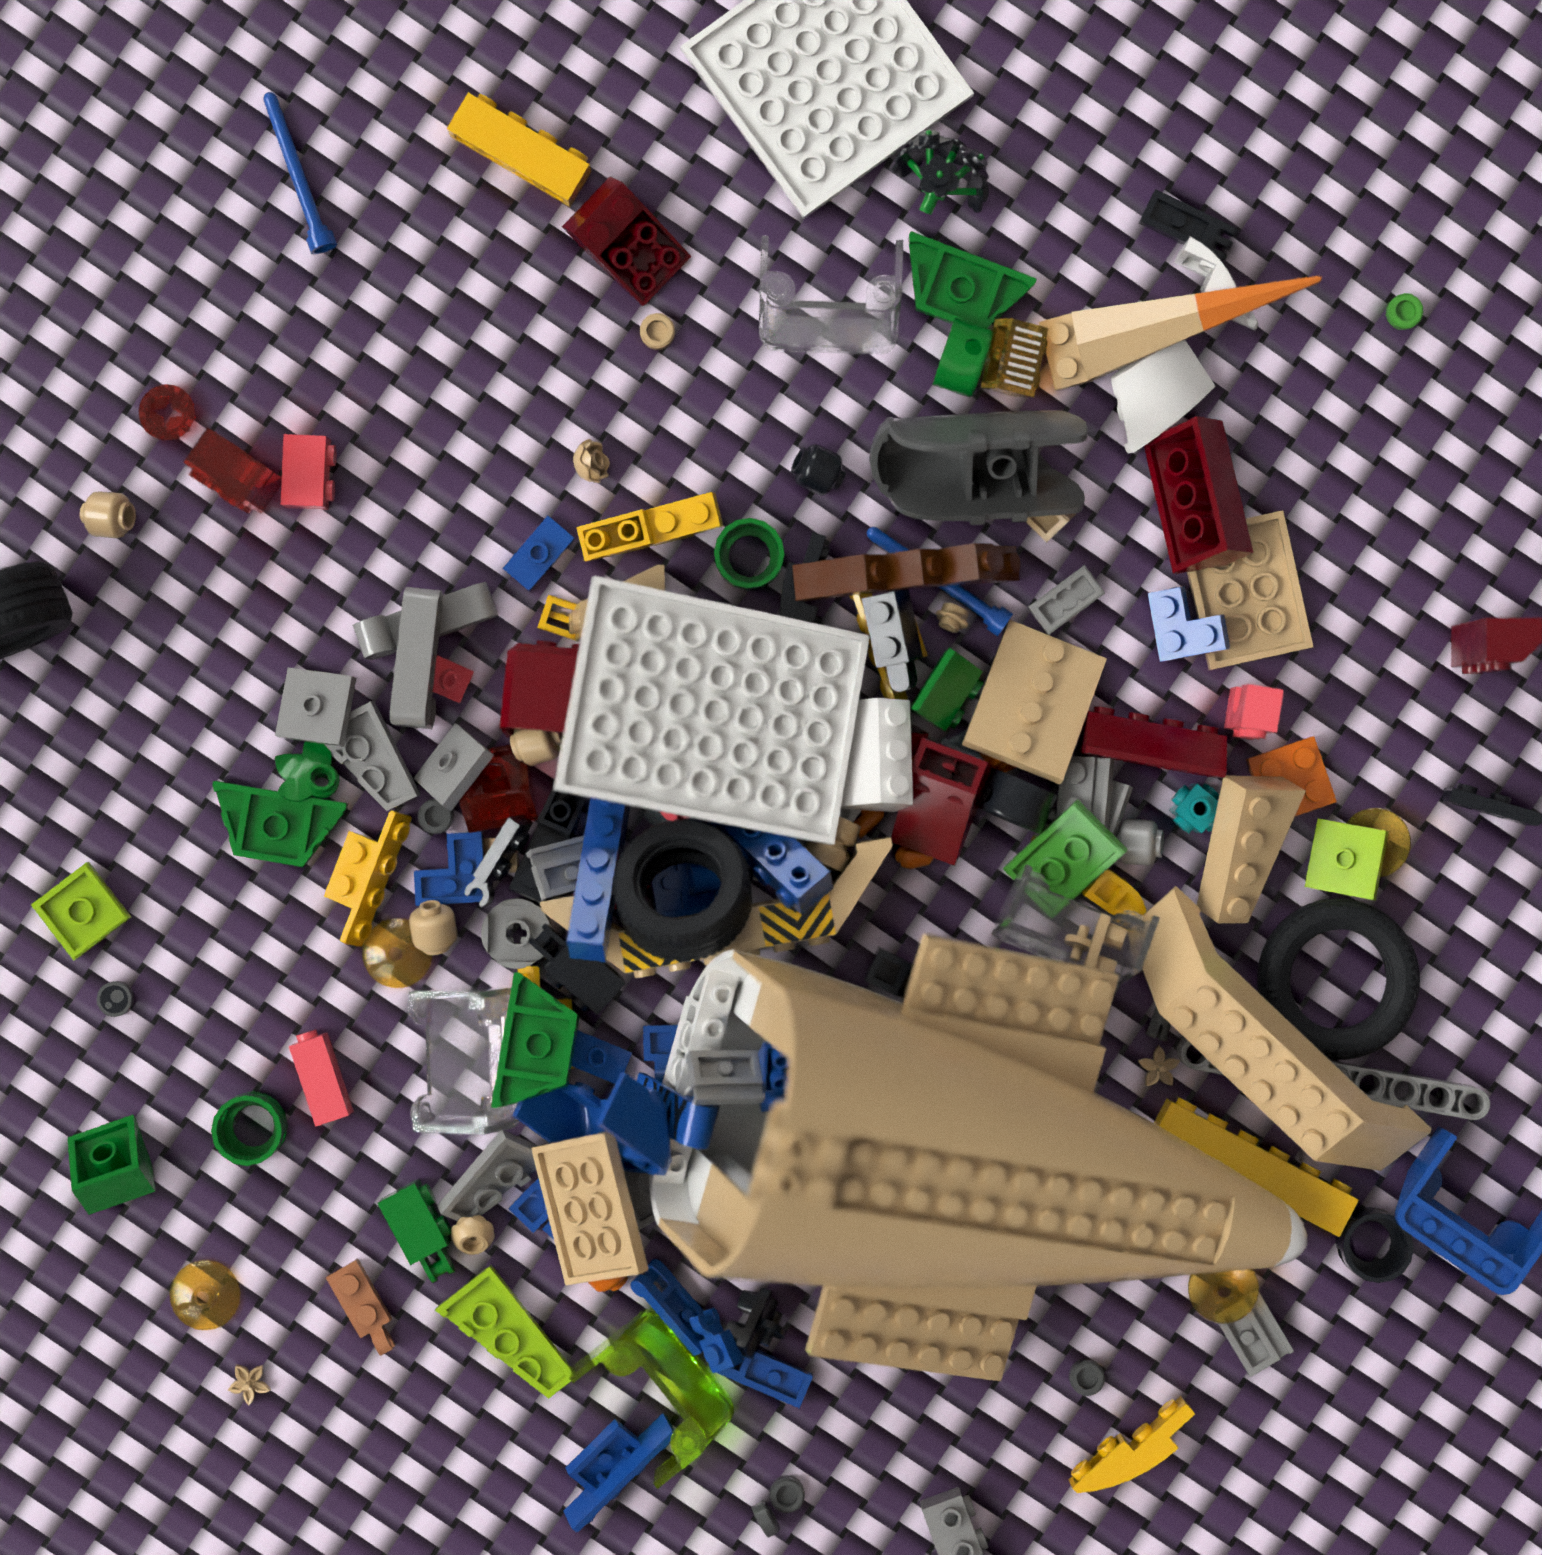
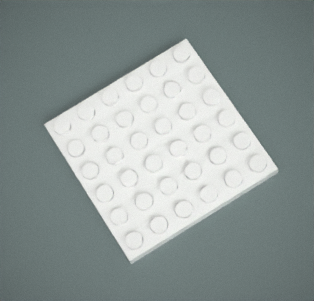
(825, 86)

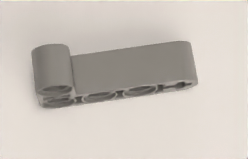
(460, 610)
(416, 659)

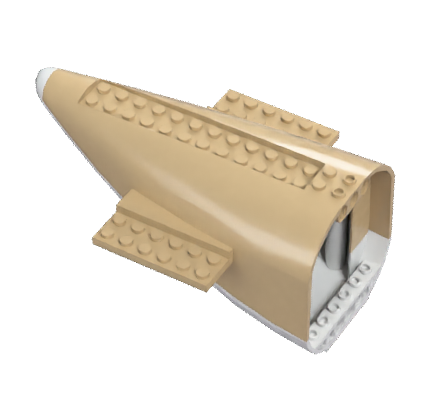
(941, 1156)

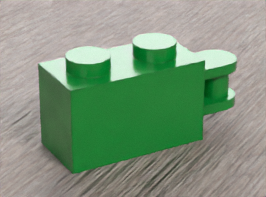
(419, 1227)

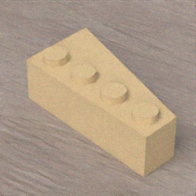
(1244, 843)

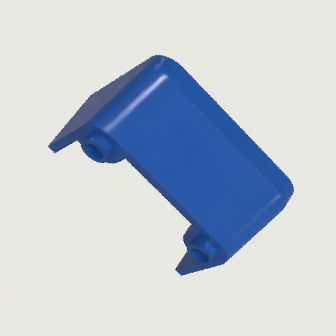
(630, 1114)
(1493, 1260)

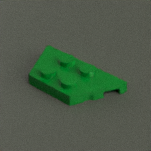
(960, 284)
(272, 827)
(534, 1046)

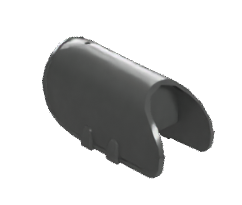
(976, 465)

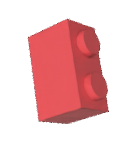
(307, 472)

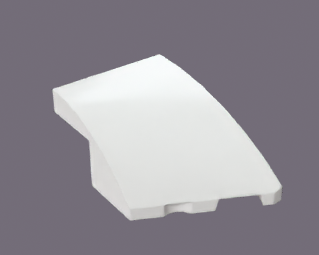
(1204, 262)
(1158, 392)

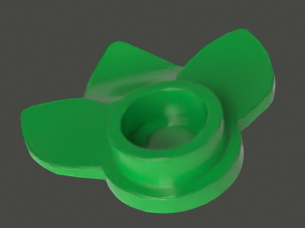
(303, 770)

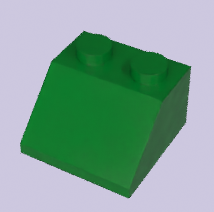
(946, 690)
(110, 1165)

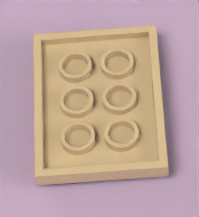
(1256, 596)
(1034, 702)
(589, 1208)

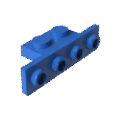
(611, 1464)

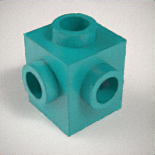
(1184, 807)

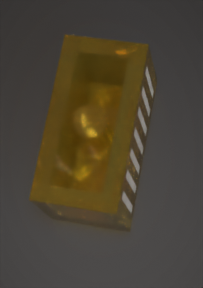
(1015, 358)

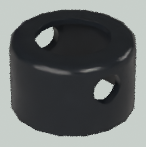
(1017, 801)
(1396, 1258)

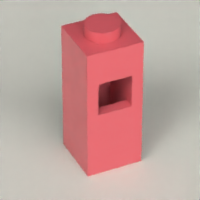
(320, 1077)

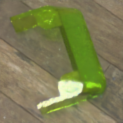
(678, 1375)

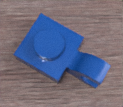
(657, 1046)
(718, 1345)

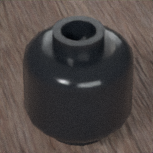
(818, 469)

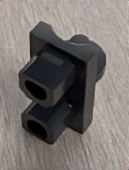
(761, 1323)

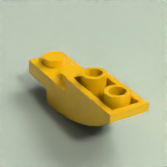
(650, 527)
(1122, 1461)

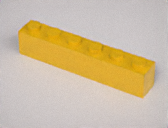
(1300, 1188)

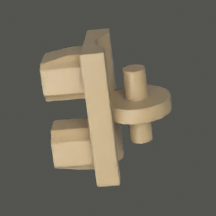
(1104, 934)

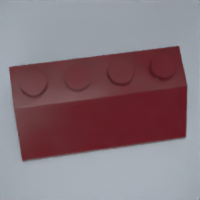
(1198, 496)
(1493, 643)
(1154, 744)

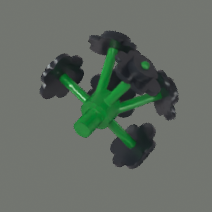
(939, 173)

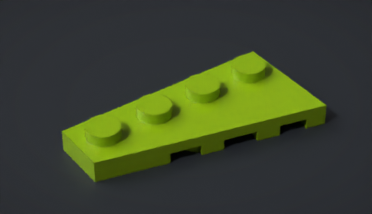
(501, 1324)

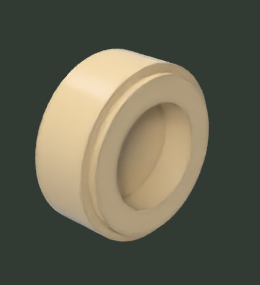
(657, 331)

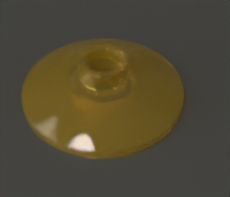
(1398, 840)
(377, 957)
(218, 1284)
(1205, 1299)

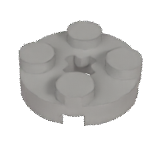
(502, 918)

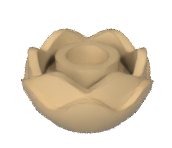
(590, 461)
(472, 1234)

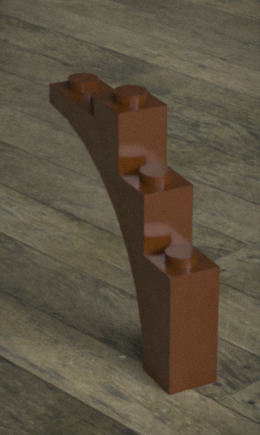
(906, 570)

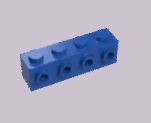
(784, 865)

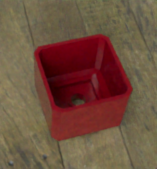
(537, 687)

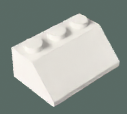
(880, 757)

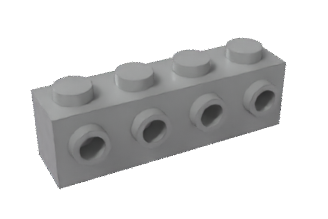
(951, 1524)

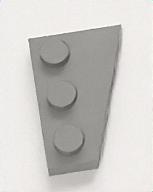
(375, 758)

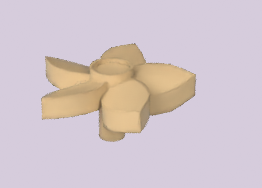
(1158, 1067)
(248, 1382)

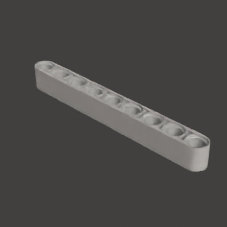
(1384, 1085)

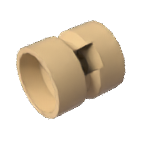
(836, 856)

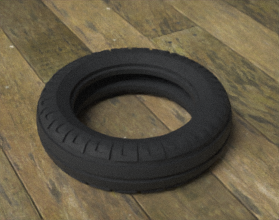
(1397, 955)

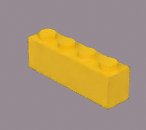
(519, 149)

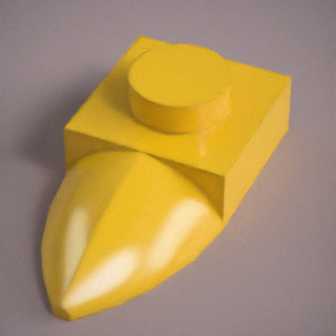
(1114, 894)

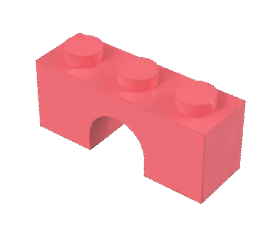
(1253, 711)

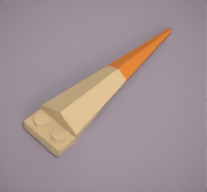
(1111, 337)

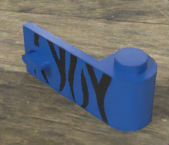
(687, 1122)

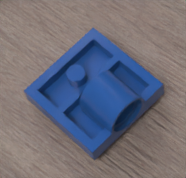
(684, 890)

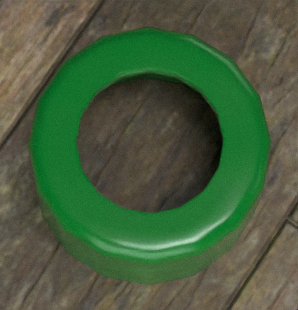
(963, 358)
(754, 528)
(228, 1143)

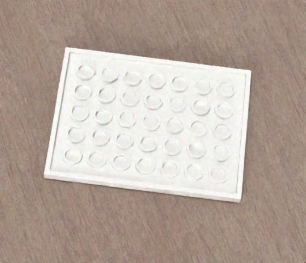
(711, 711)

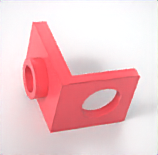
(451, 679)

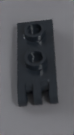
(1183, 221)
(1495, 805)

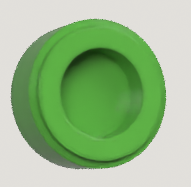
(1404, 311)

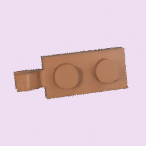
(362, 1304)

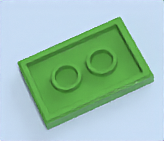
(1069, 852)

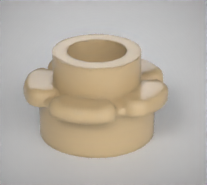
(952, 617)

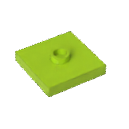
(1346, 859)
(81, 911)

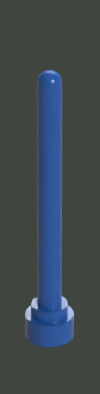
(319, 237)
(993, 617)

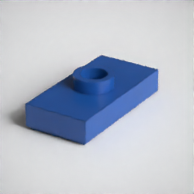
(538, 553)
(599, 1057)

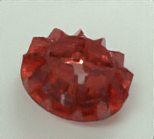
(157, 399)

